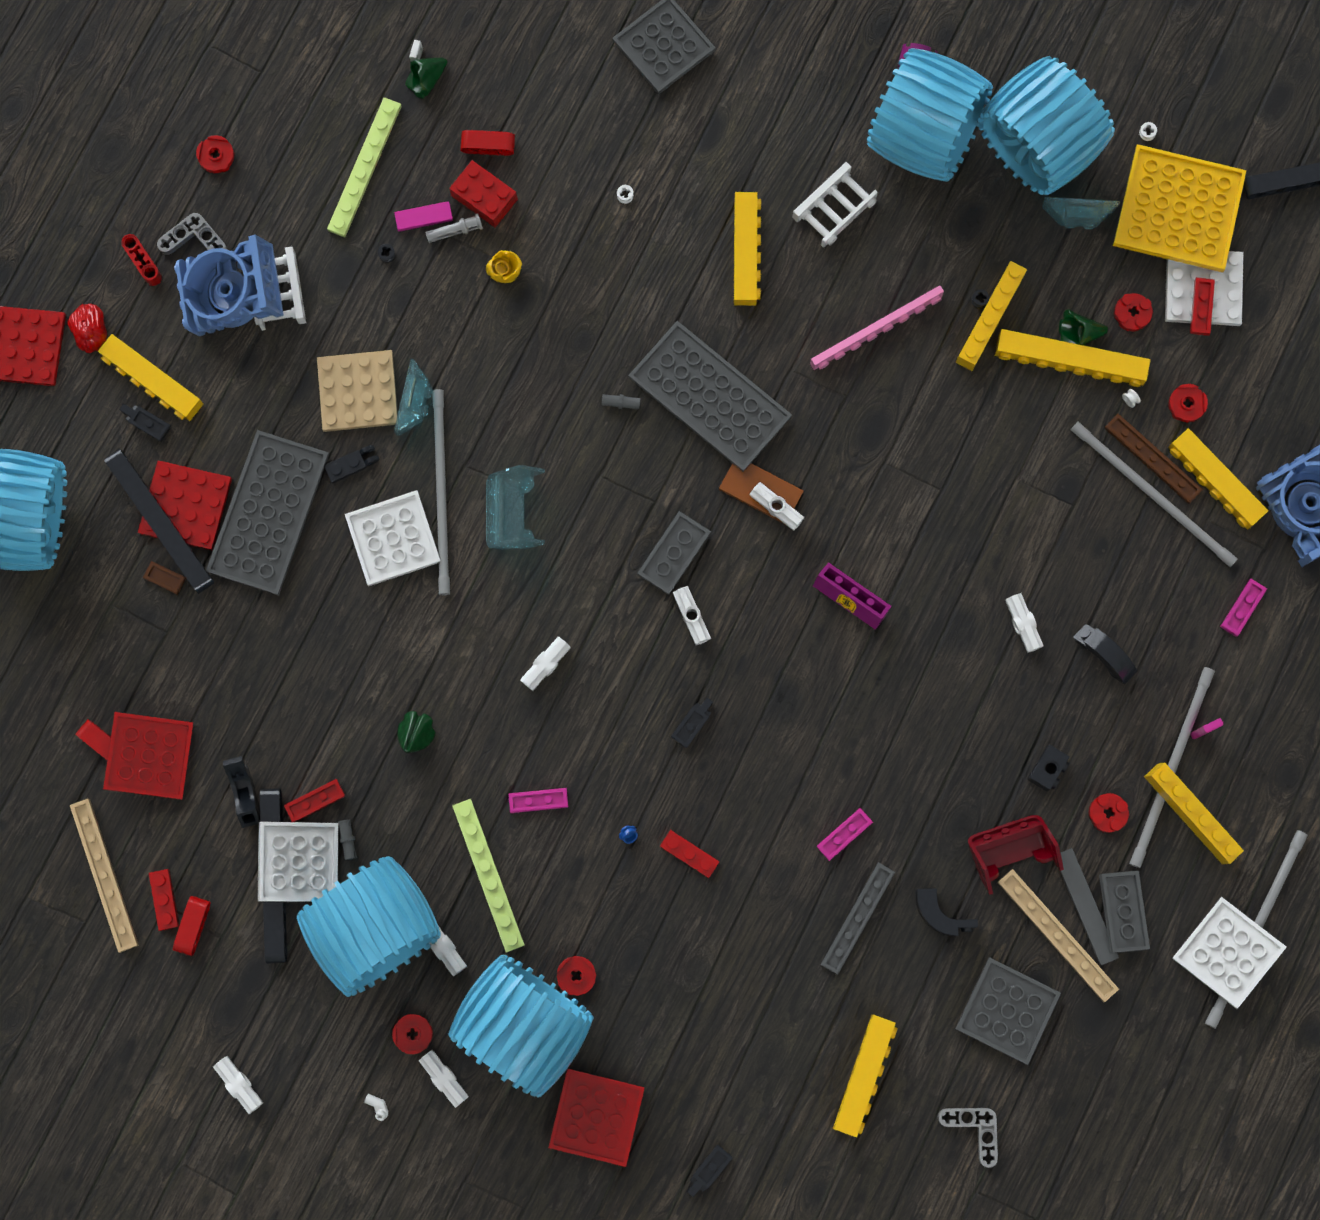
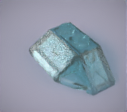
(1079, 212)
(413, 400)

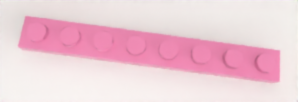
(870, 332)

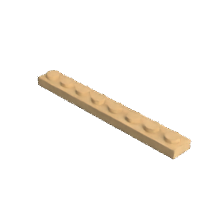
(104, 875)
(1058, 935)

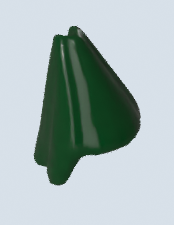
(425, 75)
(1080, 329)
(415, 732)

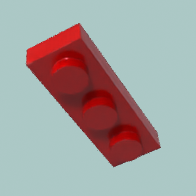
(1202, 306)
(314, 801)
(689, 854)
(163, 899)

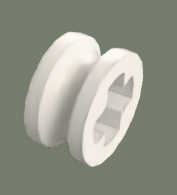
(1153, 128)
(627, 188)
(1131, 398)

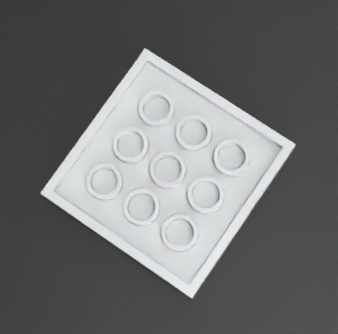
(1227, 291)
(392, 538)
(296, 860)
(1229, 952)

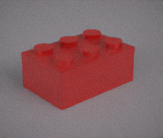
(483, 193)

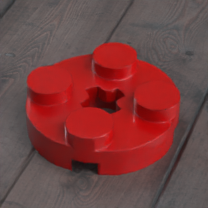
(218, 164)
(1142, 306)
(1195, 395)
(1098, 817)
(587, 975)
(421, 1041)

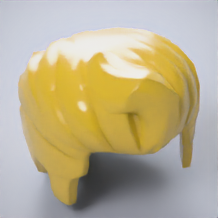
(504, 267)

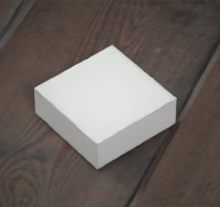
(416, 50)

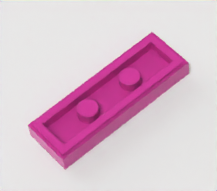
(423, 216)
(1243, 607)
(1206, 729)
(538, 800)
(844, 834)

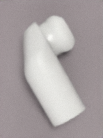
(379, 1106)

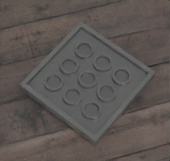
(663, 44)
(1008, 1011)

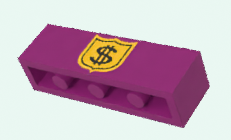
(851, 596)

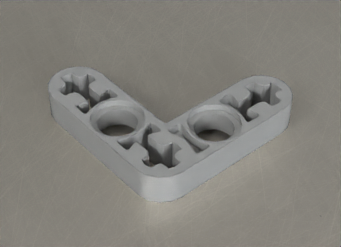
(197, 231)
(982, 1126)

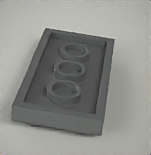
(674, 553)
(1124, 911)

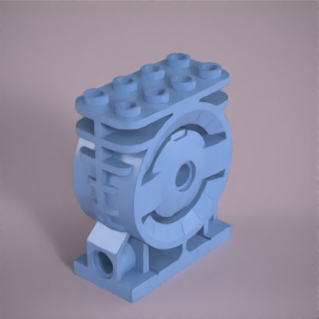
(213, 272)
(1296, 511)

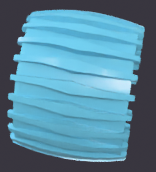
(929, 114)
(1046, 125)
(30, 509)
(368, 925)
(520, 1026)

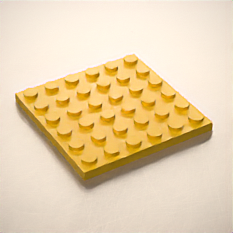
(1180, 208)

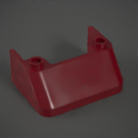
(1011, 844)

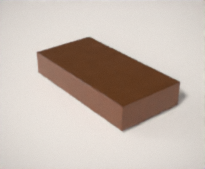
(164, 577)

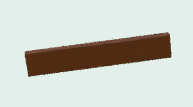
(1153, 458)

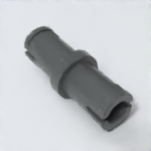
(621, 401)
(347, 839)

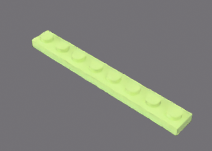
(364, 167)
(488, 875)

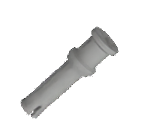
(462, 226)

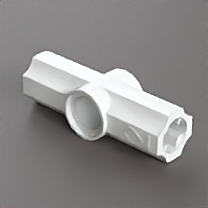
(786, 514)
(687, 604)
(1024, 622)
(545, 663)
(445, 951)
(443, 1078)
(238, 1085)

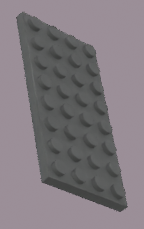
(710, 396)
(267, 512)

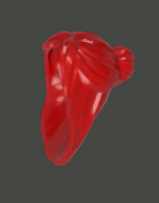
(88, 327)

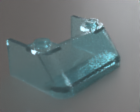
(506, 508)

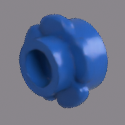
(628, 834)

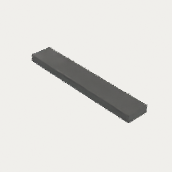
(1086, 907)
(857, 918)

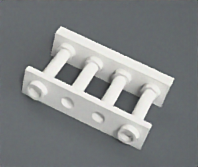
(830, 187)
(294, 294)

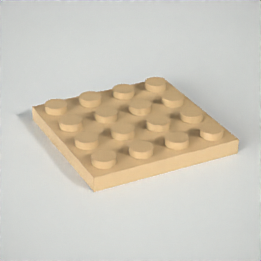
(357, 390)

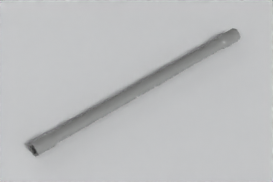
(438, 405)
(1221, 552)
(1203, 685)
(1295, 847)

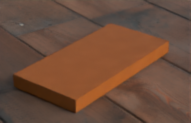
(740, 484)

